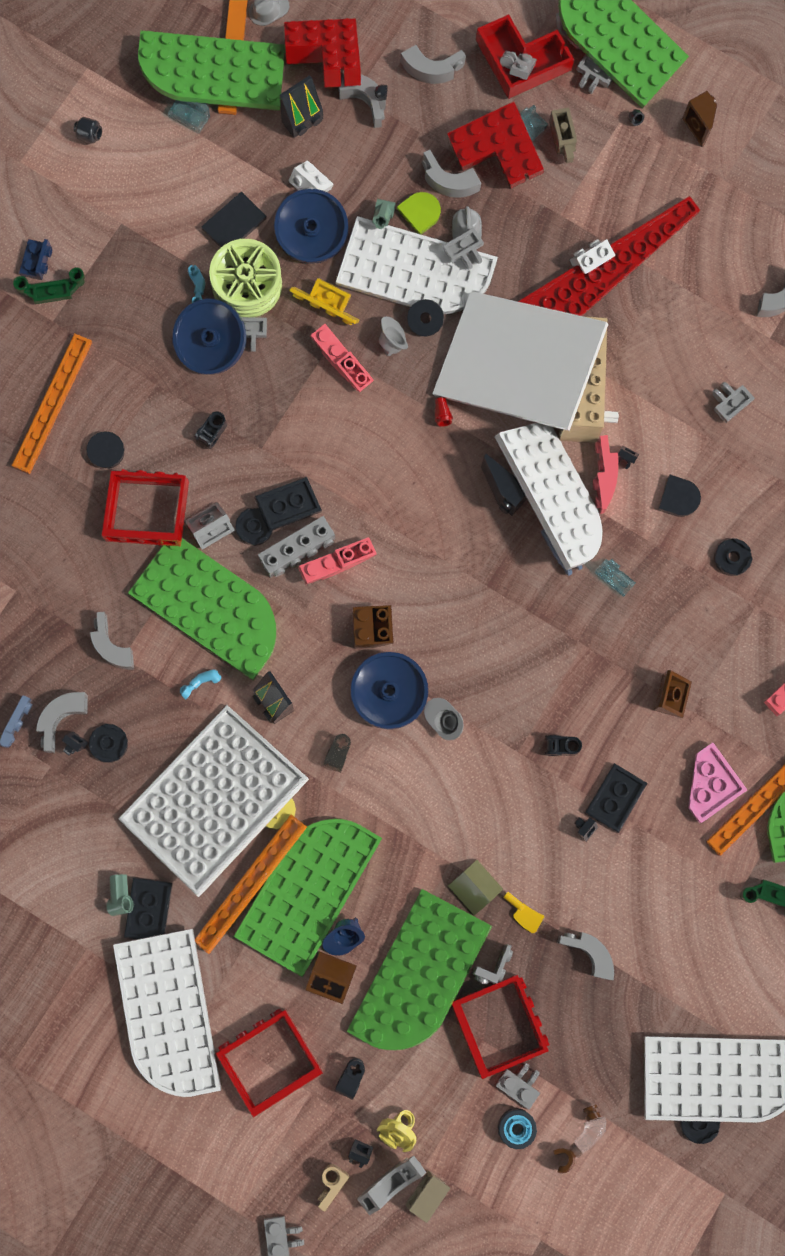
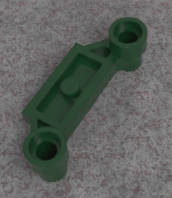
(52, 290)
(765, 891)

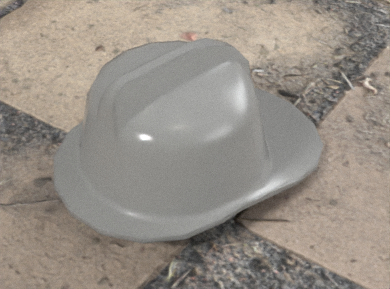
(266, 11)
(464, 221)
(392, 336)
(444, 718)

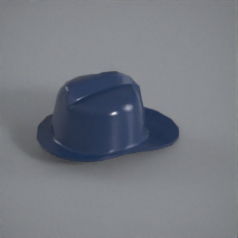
(344, 937)

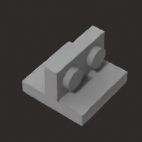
(209, 525)

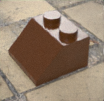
(700, 116)

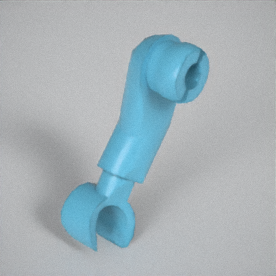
(198, 280)
(198, 680)

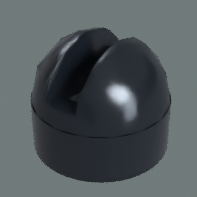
(381, 92)
(639, 117)

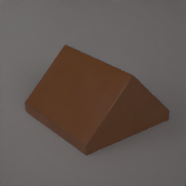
(673, 694)

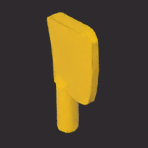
(525, 915)

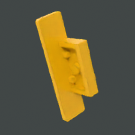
(329, 298)

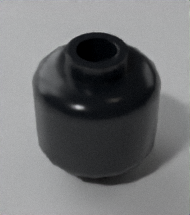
(88, 130)

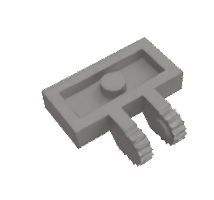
(520, 66)
(593, 71)
(462, 246)
(255, 329)
(733, 403)
(519, 1089)
(277, 1236)

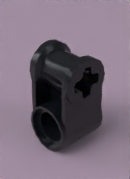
(210, 433)
(561, 745)
(349, 1081)

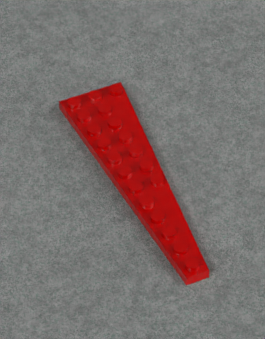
(579, 292)

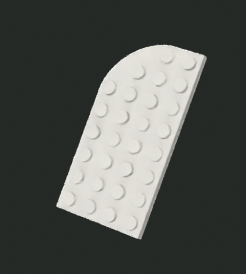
(409, 268)
(554, 491)
(167, 1013)
(713, 1079)

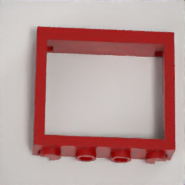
(144, 537)
(534, 1022)
(285, 1091)

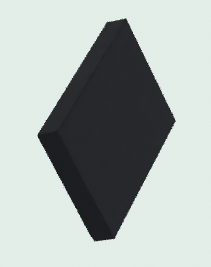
(234, 220)
(288, 504)
(616, 798)
(150, 909)

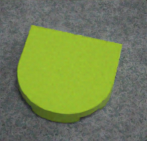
(420, 211)

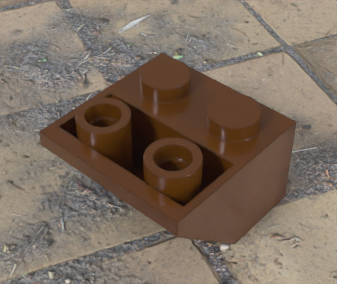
(372, 626)
(331, 977)

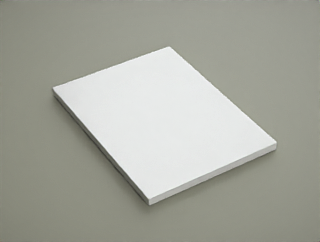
(520, 360)
(213, 800)

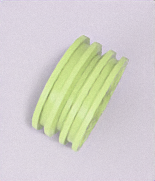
(259, 255)

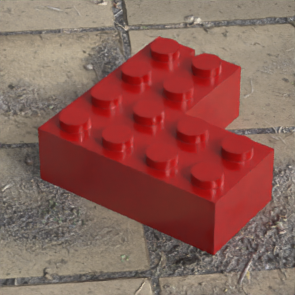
(504, 36)
(327, 42)
(498, 135)

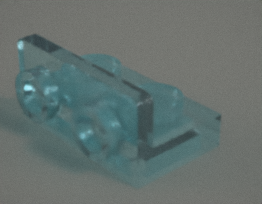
(190, 114)
(533, 122)

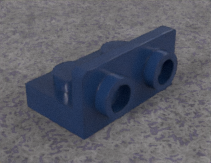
(35, 259)

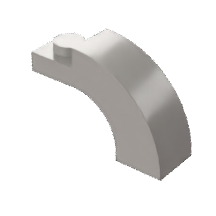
(771, 304)
(112, 654)
(600, 958)

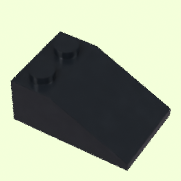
(503, 485)

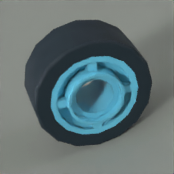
(528, 1132)

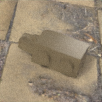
(563, 133)

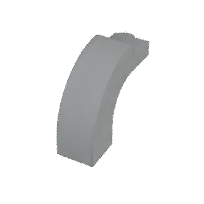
(428, 70)
(366, 93)
(449, 184)
(57, 710)
(390, 1184)

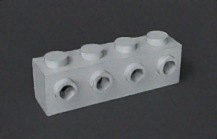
(296, 547)

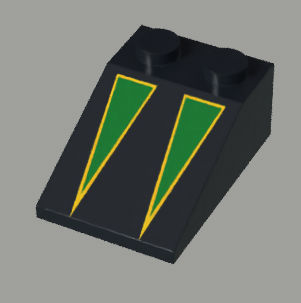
(301, 107)
(273, 698)

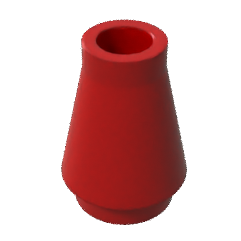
(442, 412)

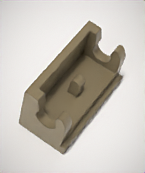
(427, 1196)

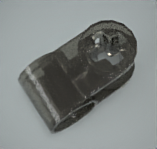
(337, 756)

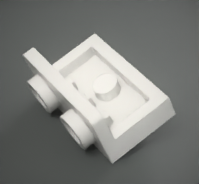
(308, 177)
(594, 256)

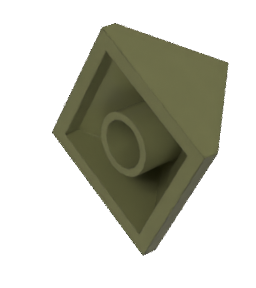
(475, 887)

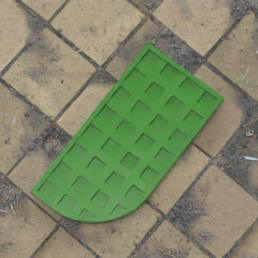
(307, 892)

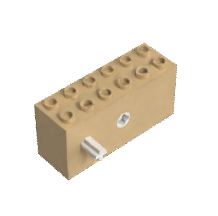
(590, 413)

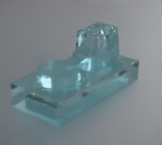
(617, 579)

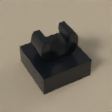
(628, 455)
(74, 743)
(586, 828)
(360, 1152)

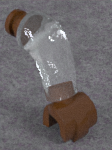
(593, 1132)

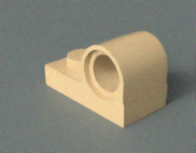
(335, 1186)

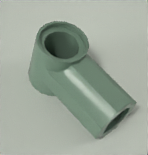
(383, 213)
(120, 901)

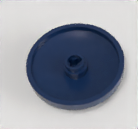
(311, 226)
(209, 336)
(389, 690)

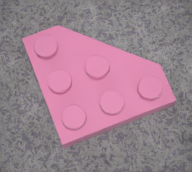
(712, 784)

